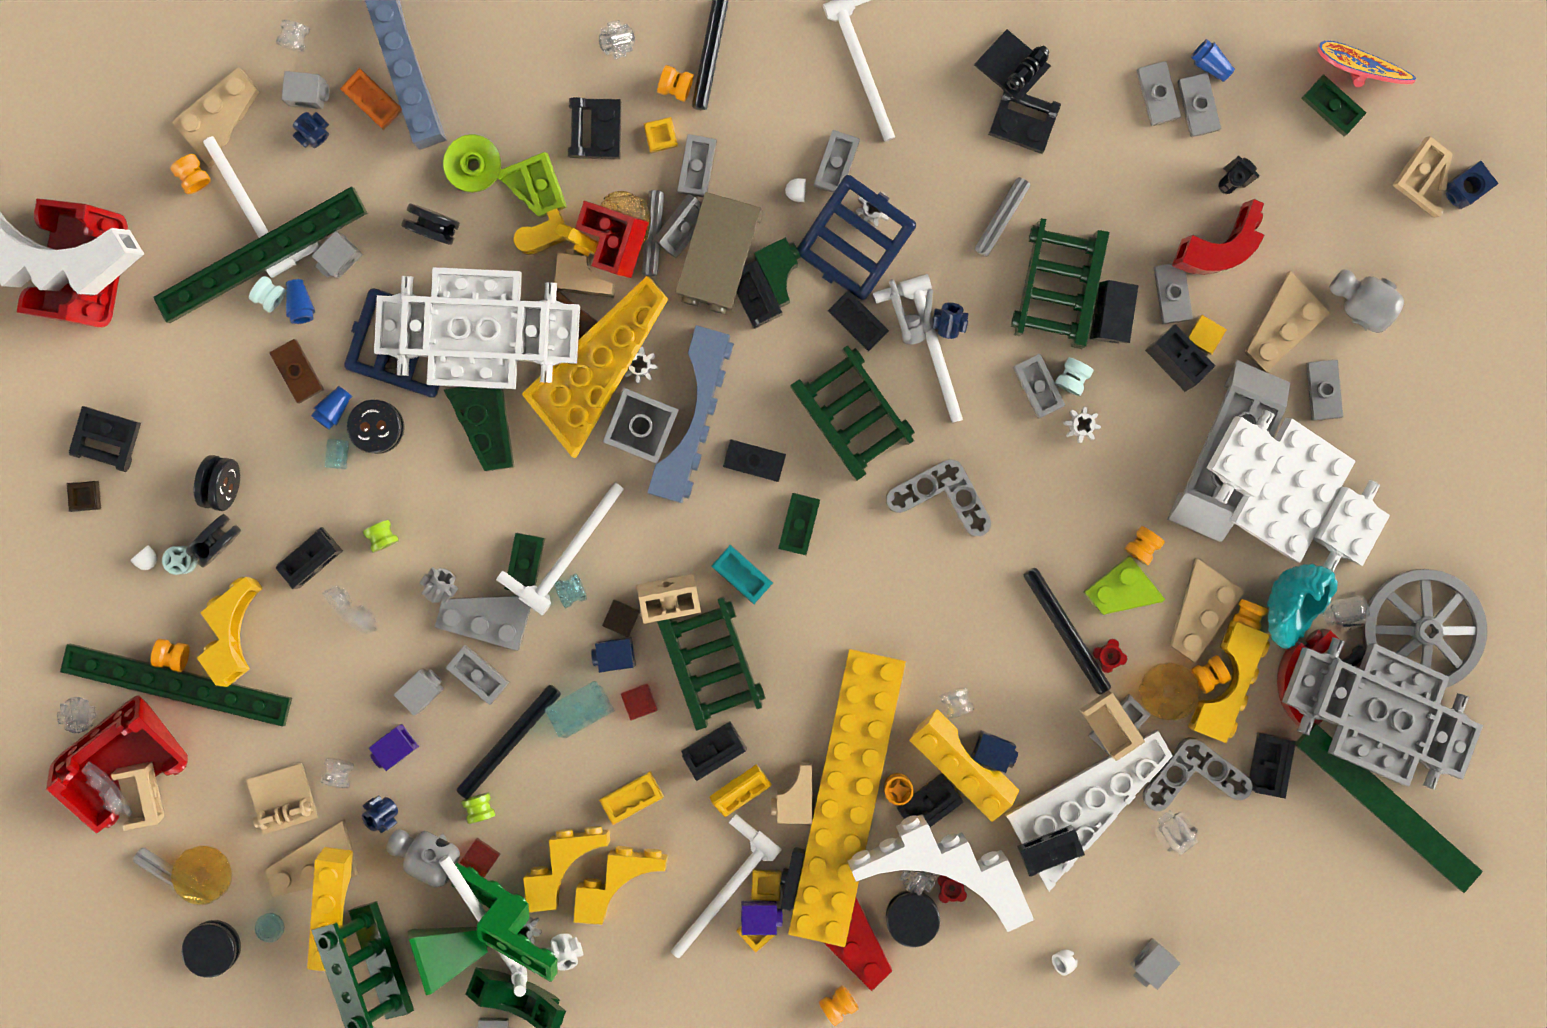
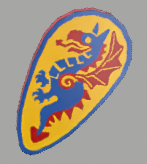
(1362, 64)

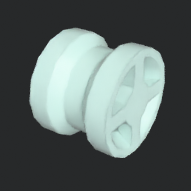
(267, 294)
(173, 560)

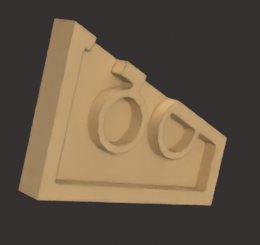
(217, 113)
(1289, 319)
(1204, 610)
(297, 869)

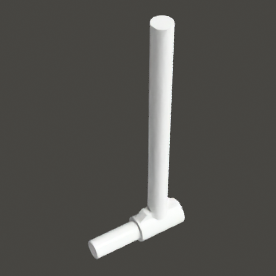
(840, 11)
(248, 208)
(917, 289)
(538, 597)
(762, 849)
(518, 972)

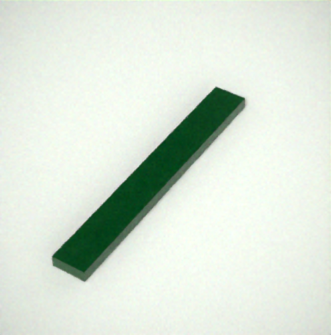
(260, 255)
(175, 685)
(1391, 811)

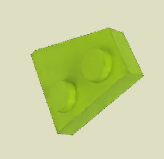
(535, 184)
(1123, 589)

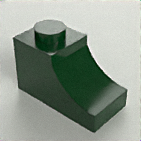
(776, 264)

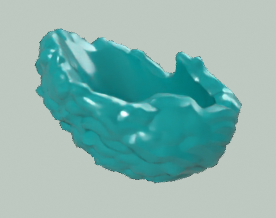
(1297, 601)

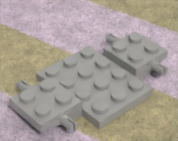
(1384, 713)

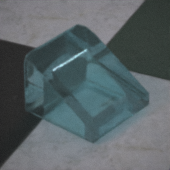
(336, 454)

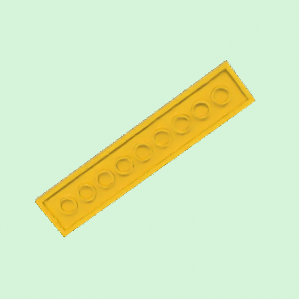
(846, 797)

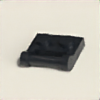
(604, 128)
(1021, 128)
(107, 429)

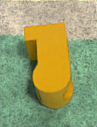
(541, 236)

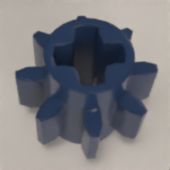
(310, 129)
(950, 320)
(380, 814)

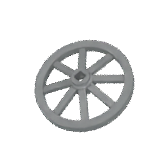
(1420, 623)

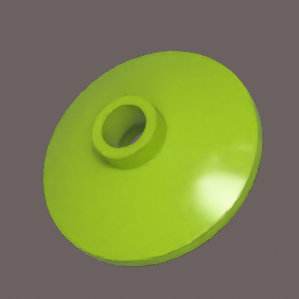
(462, 153)

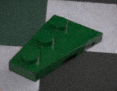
(485, 423)

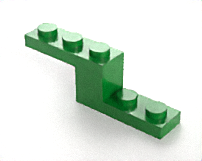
(503, 922)

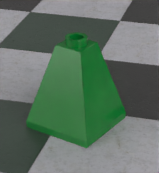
(444, 953)

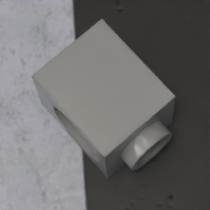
(304, 90)
(336, 255)
(419, 691)
(1154, 965)

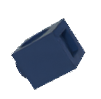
(1481, 181)
(613, 655)
(994, 752)

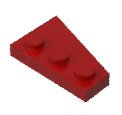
(862, 951)

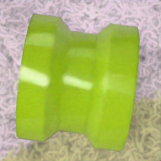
(380, 536)
(478, 808)

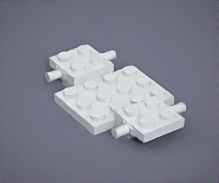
(476, 328)
(1296, 491)

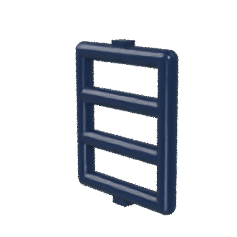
(891, 246)
(378, 371)

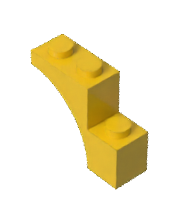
(224, 614)
(622, 865)
(543, 885)

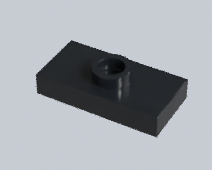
(858, 320)
(754, 460)
(791, 877)

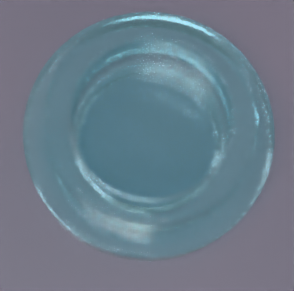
(269, 927)

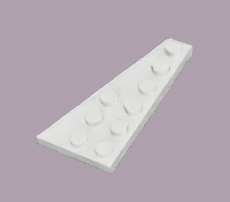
(1089, 799)

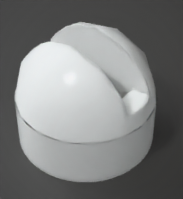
(796, 190)
(145, 559)
(1064, 962)

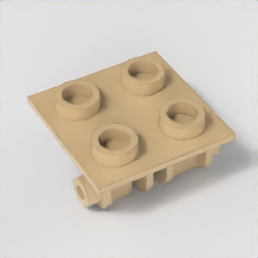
(281, 799)

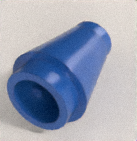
(1212, 60)
(298, 303)
(331, 407)

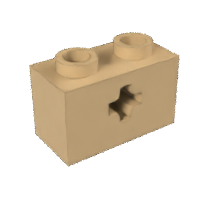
(668, 598)

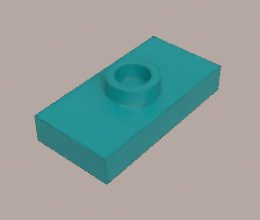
(742, 574)

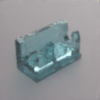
(579, 710)

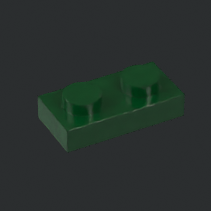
(1333, 105)
(799, 524)
(525, 559)

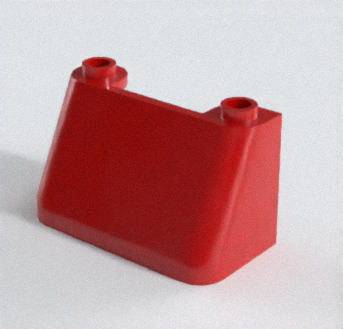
(70, 227)
(121, 740)

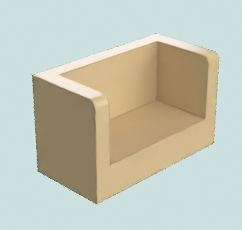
(1112, 725)
(142, 793)

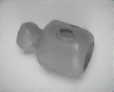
(1368, 302)
(423, 855)

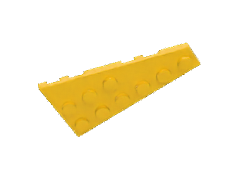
(582, 390)

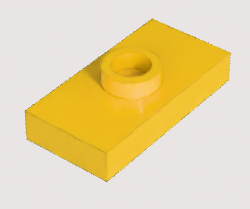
(583, 243)
(740, 790)
(631, 798)

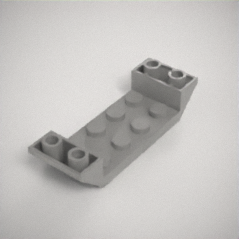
(1247, 395)

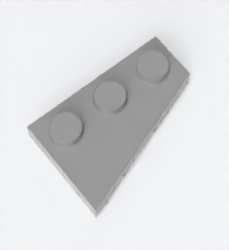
(487, 619)

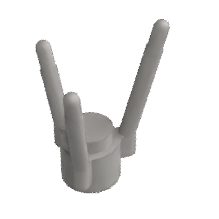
(912, 327)

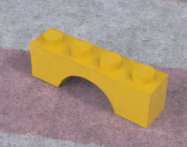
(1218, 715)
(984, 788)
(330, 886)

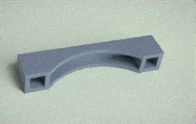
(405, 73)
(673, 473)

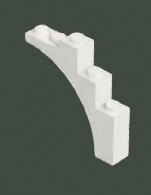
(84, 267)
(952, 857)

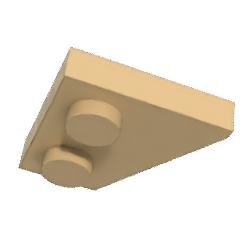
(1426, 176)

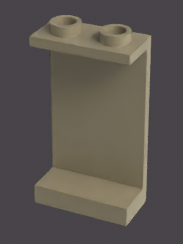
(718, 252)

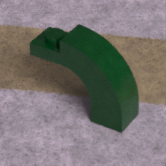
(496, 991)

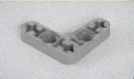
(951, 488)
(1188, 767)

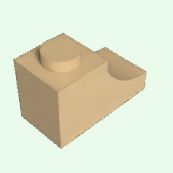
(575, 276)
(795, 802)

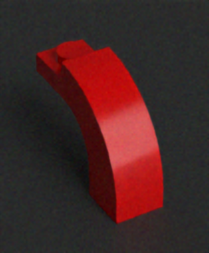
(1205, 258)
(1317, 641)

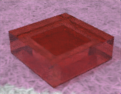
(639, 701)
(480, 857)

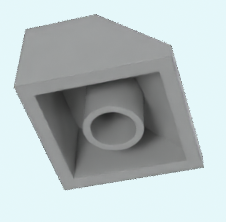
(640, 425)

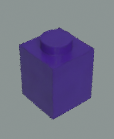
(392, 748)
(760, 917)

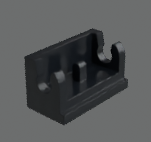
(757, 296)
(1114, 312)
(1180, 358)
(309, 559)
(713, 751)
(1271, 764)
(932, 801)
(1051, 850)

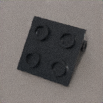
(1014, 64)

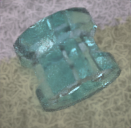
(570, 590)

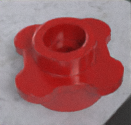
(1118, 658)
(946, 894)

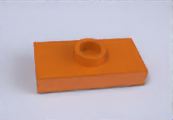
(371, 98)

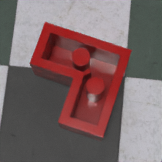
(619, 237)

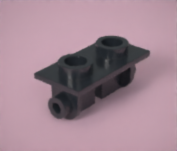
(1239, 173)

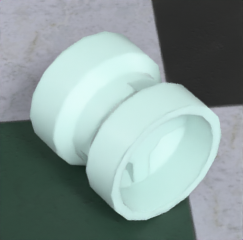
(1077, 372)

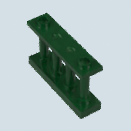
(1087, 274)
(841, 438)
(682, 658)
(381, 963)

